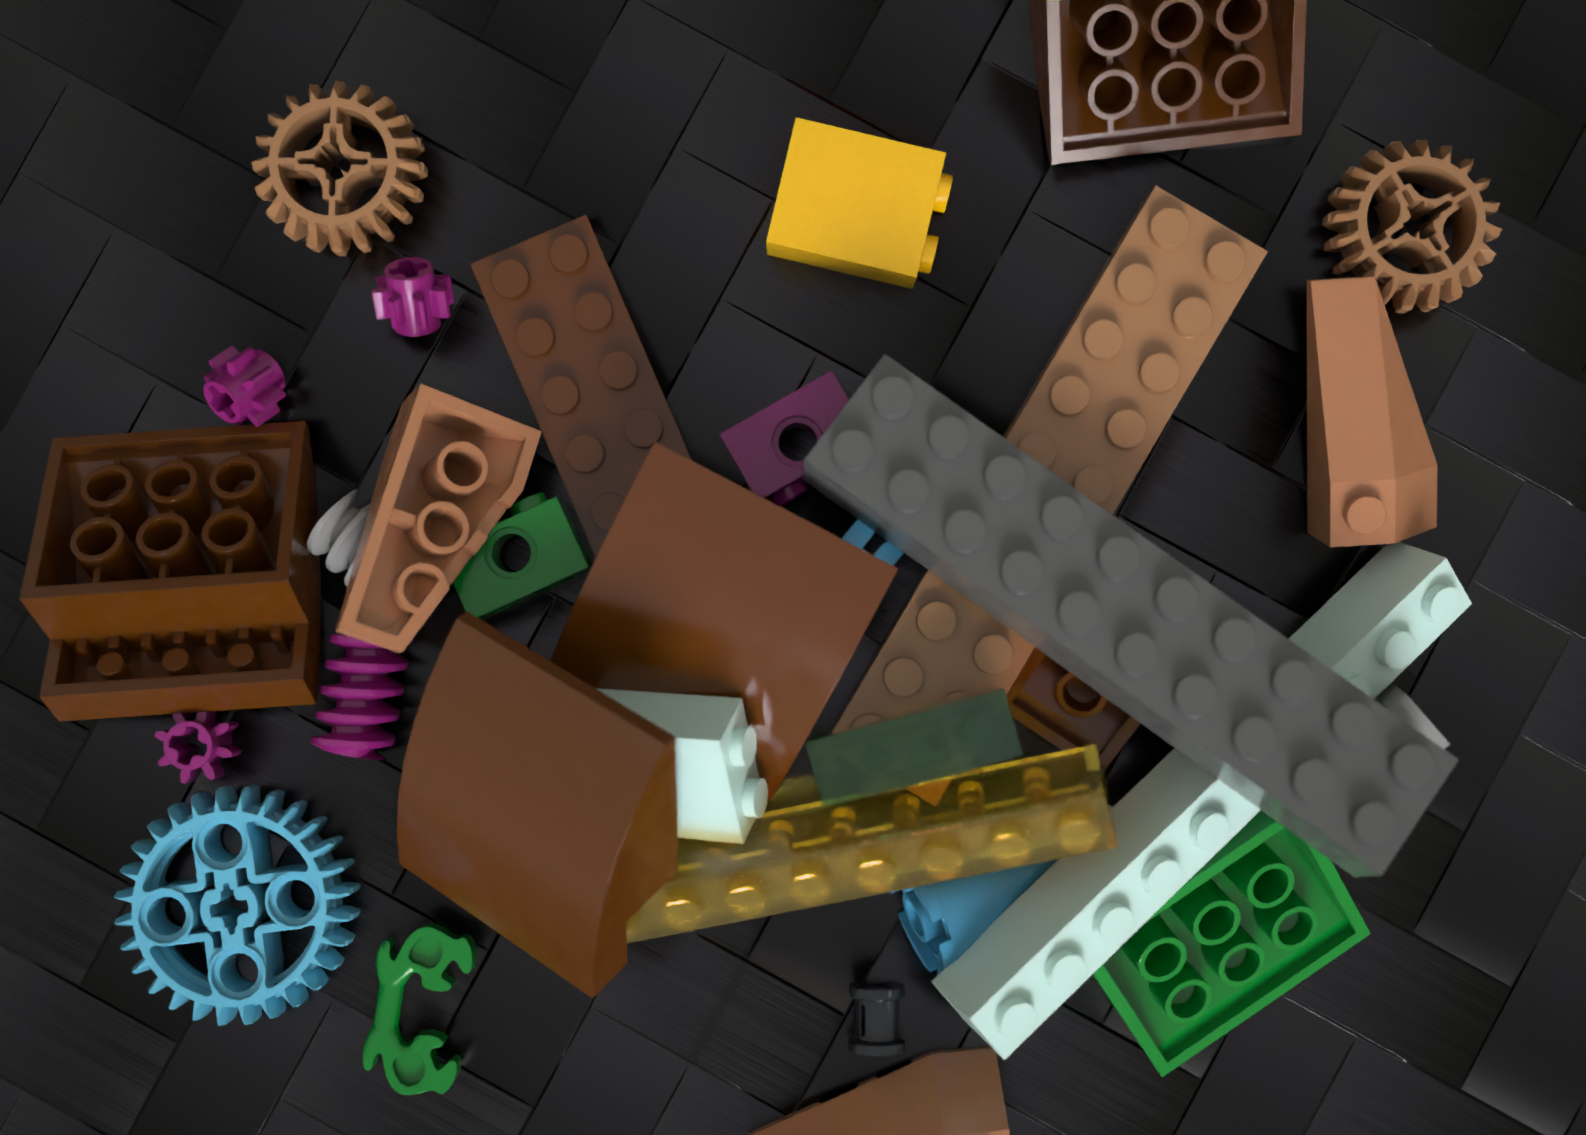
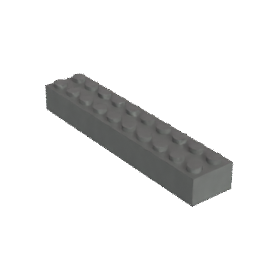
(1129, 620)

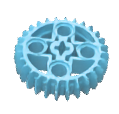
(229, 928)

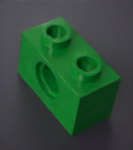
(555, 558)

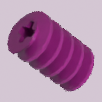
(360, 699)

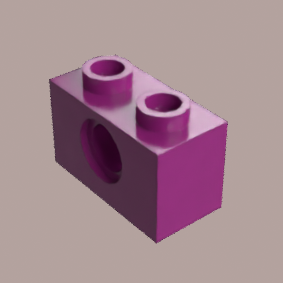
(756, 440)

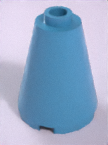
(952, 914)

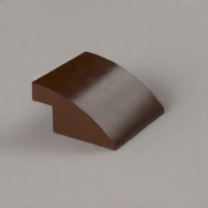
(1166, 74)
(177, 572)
(722, 600)
(537, 803)

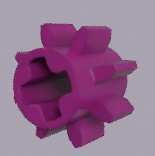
(412, 296)
(244, 386)
(186, 755)

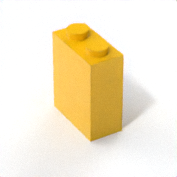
(858, 204)

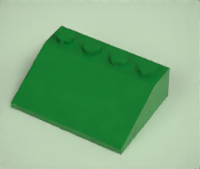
(1230, 942)

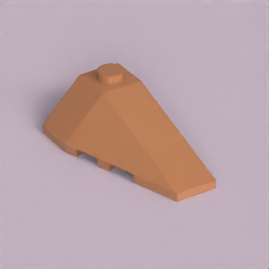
(1365, 434)
(432, 508)
(933, 1095)

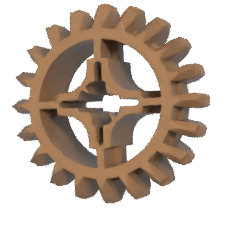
(290, 163)
(1397, 203)

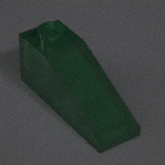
(915, 746)

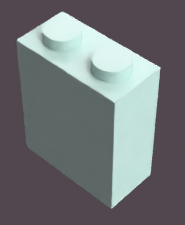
(714, 761)

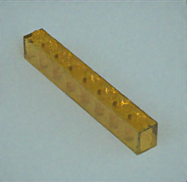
(888, 843)

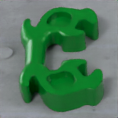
(415, 1064)

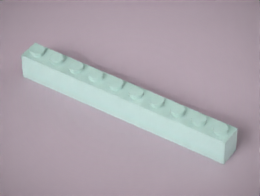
(1180, 816)

